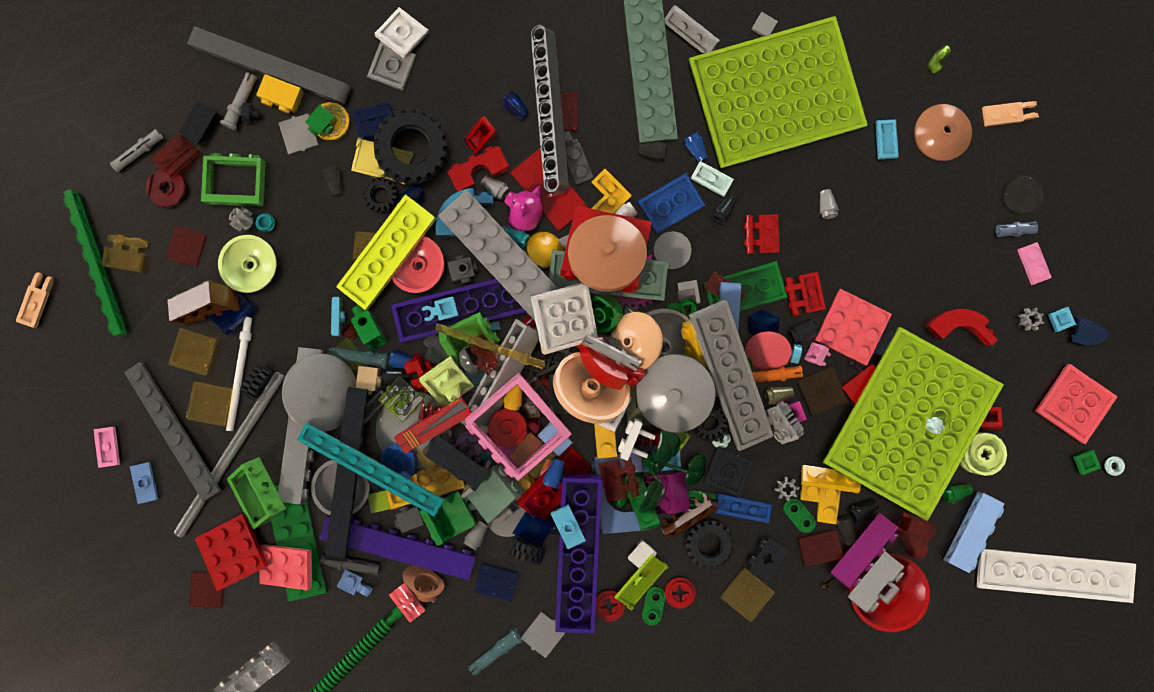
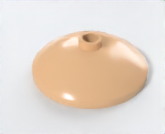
(644, 338)

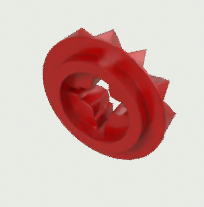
(686, 598)
(603, 613)

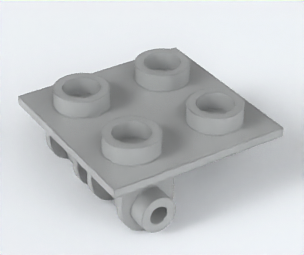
(782, 428)

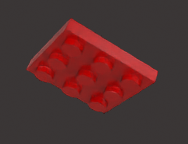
(231, 552)

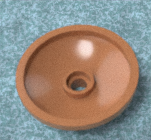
(933, 139)

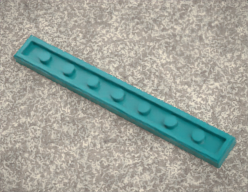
(370, 469)

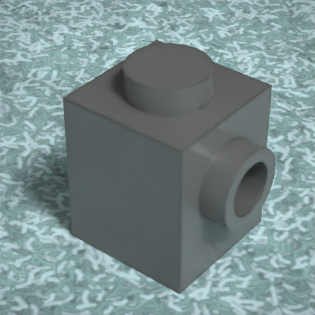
(408, 518)

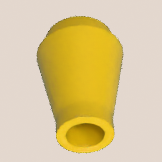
(513, 398)

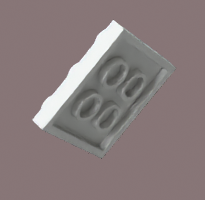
(563, 317)

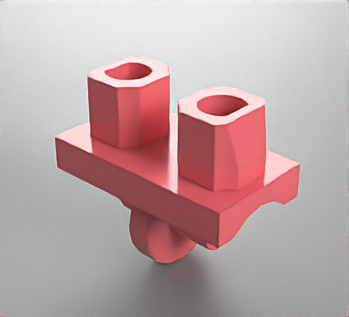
(407, 602)

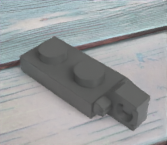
(576, 160)

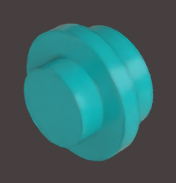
(265, 223)

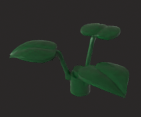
(667, 448)

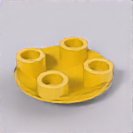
(540, 248)

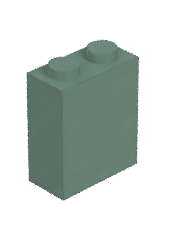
(495, 493)

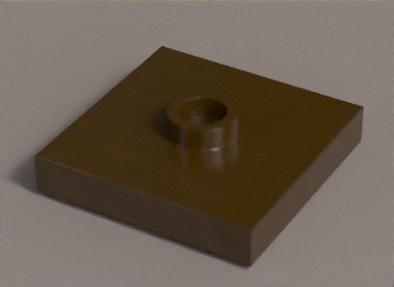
(822, 391)

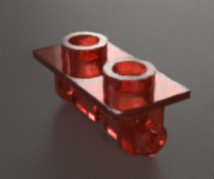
(486, 360)

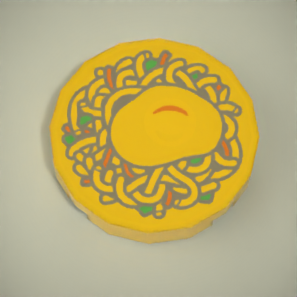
(342, 124)

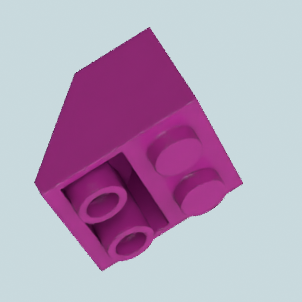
(676, 492)

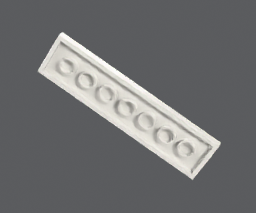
(1056, 575)

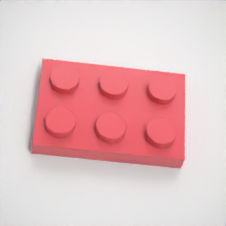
(287, 567)

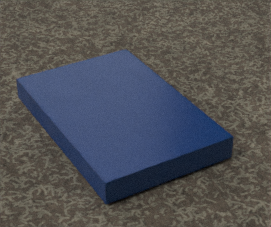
(671, 203)

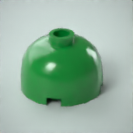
(606, 312)

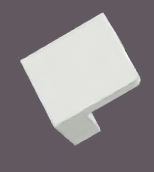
(641, 553)

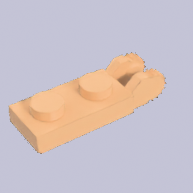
(1007, 113)
(34, 301)

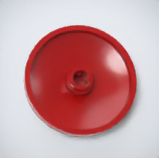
(906, 606)

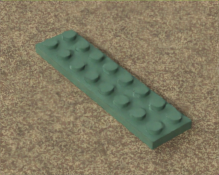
(650, 70)

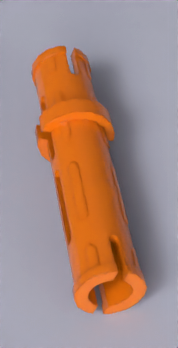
(778, 374)

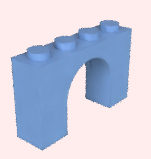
(613, 519)

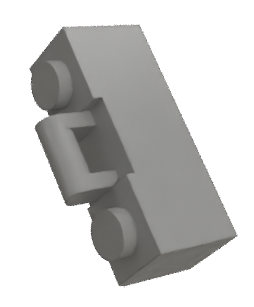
(873, 583)

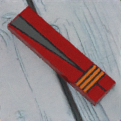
(433, 425)

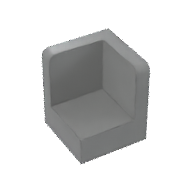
(688, 290)

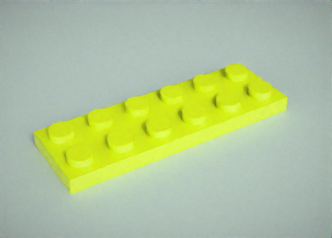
(386, 252)

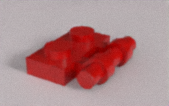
(768, 234)
(810, 291)

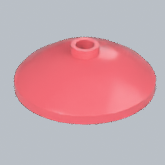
(420, 280)

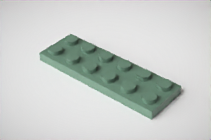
(650, 285)

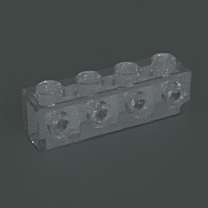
(256, 671)

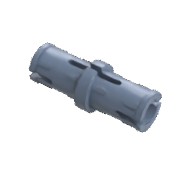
(1016, 229)

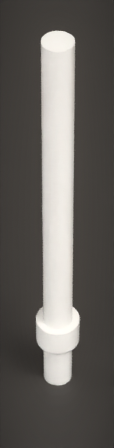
(245, 337)

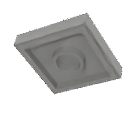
(390, 67)

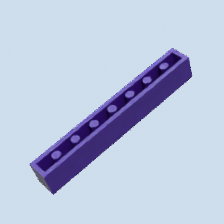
(408, 549)

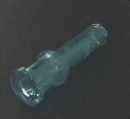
(368, 358)
(502, 647)

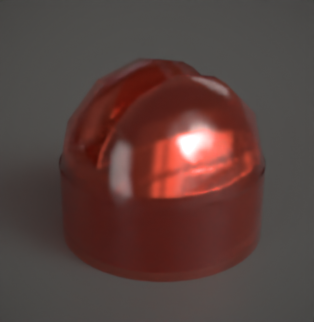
(349, 331)

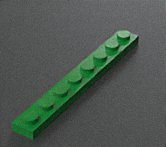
(92, 257)

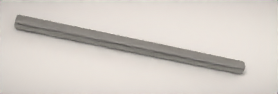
(232, 450)

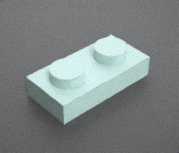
(712, 179)

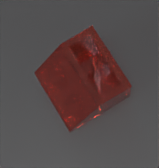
(915, 535)

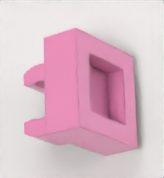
(817, 354)

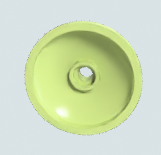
(235, 259)

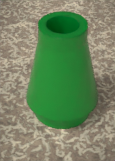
(954, 493)

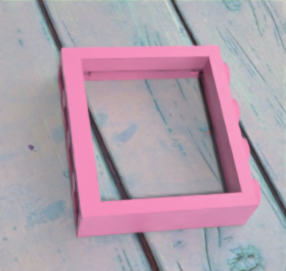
(498, 455)

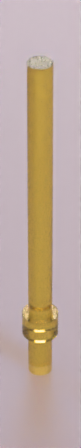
(523, 358)

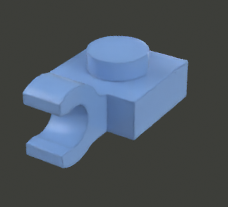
(352, 582)

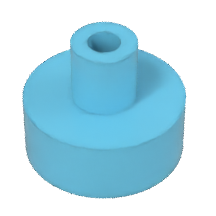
(795, 353)

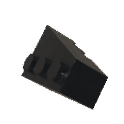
(456, 460)

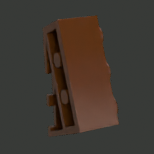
(202, 301)

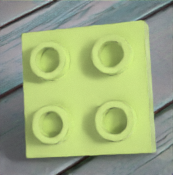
(446, 382)

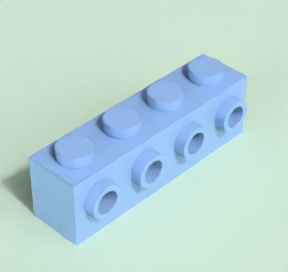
(974, 531)

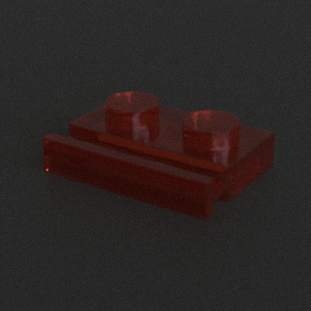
(174, 155)
(820, 548)

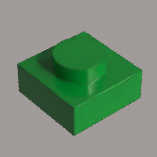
(1087, 462)

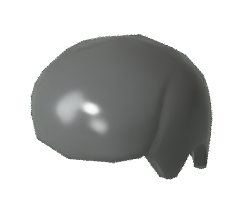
(468, 361)

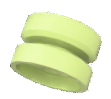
(992, 458)

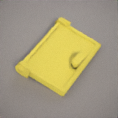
(365, 160)

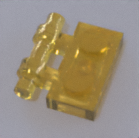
(123, 259)

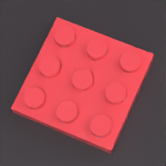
(853, 327)
(1076, 403)

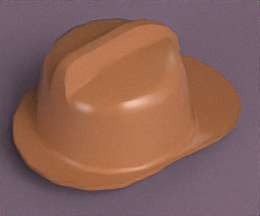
(423, 583)

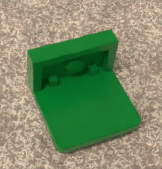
(450, 519)

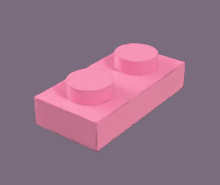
(1034, 263)
(106, 447)

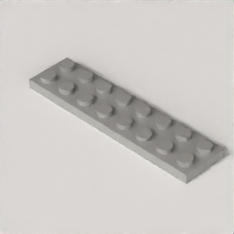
(496, 250)
(731, 374)

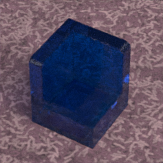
(763, 322)

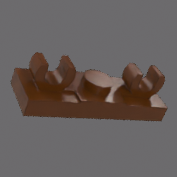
(690, 517)

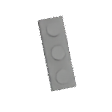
(690, 30)

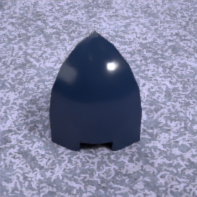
(1088, 332)

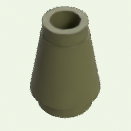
(777, 394)

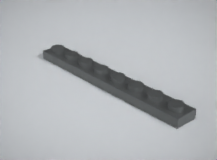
(172, 431)

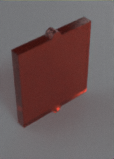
(185, 246)
(203, 591)

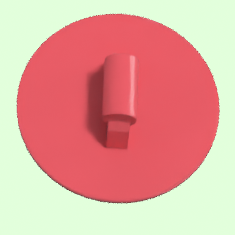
(768, 351)

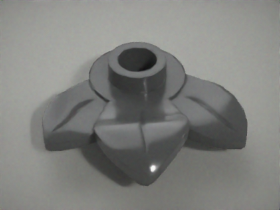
(435, 352)

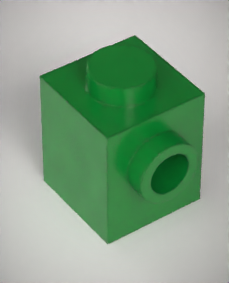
(321, 122)

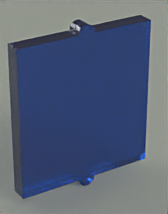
(533, 528)

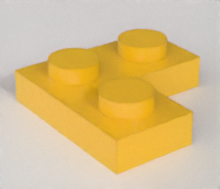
(614, 193)
(827, 501)

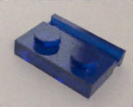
(370, 117)
(231, 319)
(496, 582)

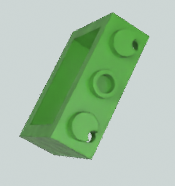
(233, 160)
(255, 493)

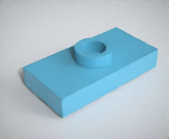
(887, 139)
(337, 316)
(568, 526)

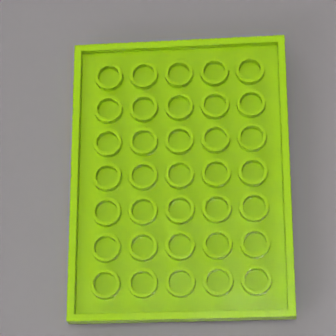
(778, 92)
(886, 433)

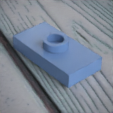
(144, 482)

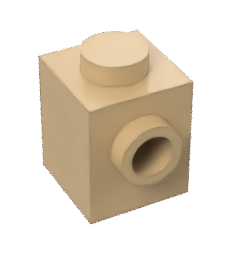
(369, 378)

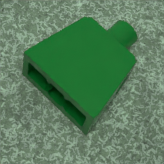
(368, 328)

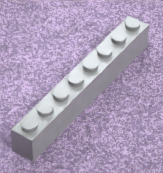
(296, 457)

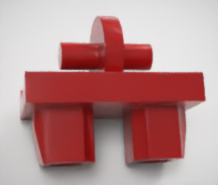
(417, 365)

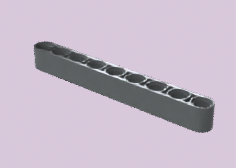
(268, 64)
(554, 118)

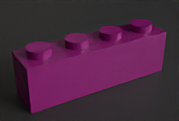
(865, 550)

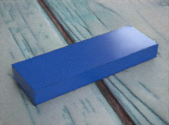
(743, 508)

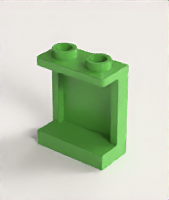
(473, 325)

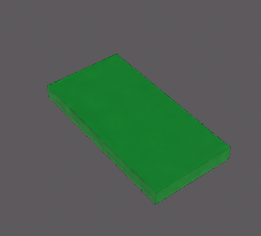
(761, 285)

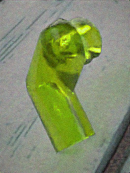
(938, 55)

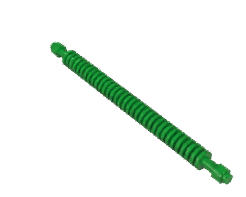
(357, 653)

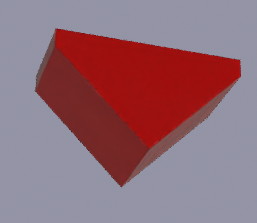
(481, 135)

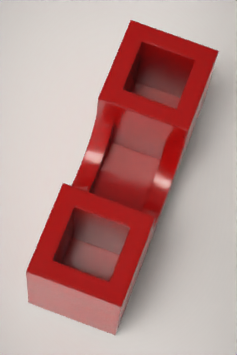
(463, 173)

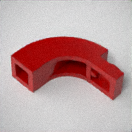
(945, 322)
(607, 371)

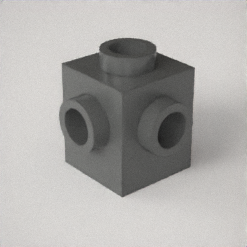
(456, 266)

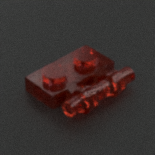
(613, 479)

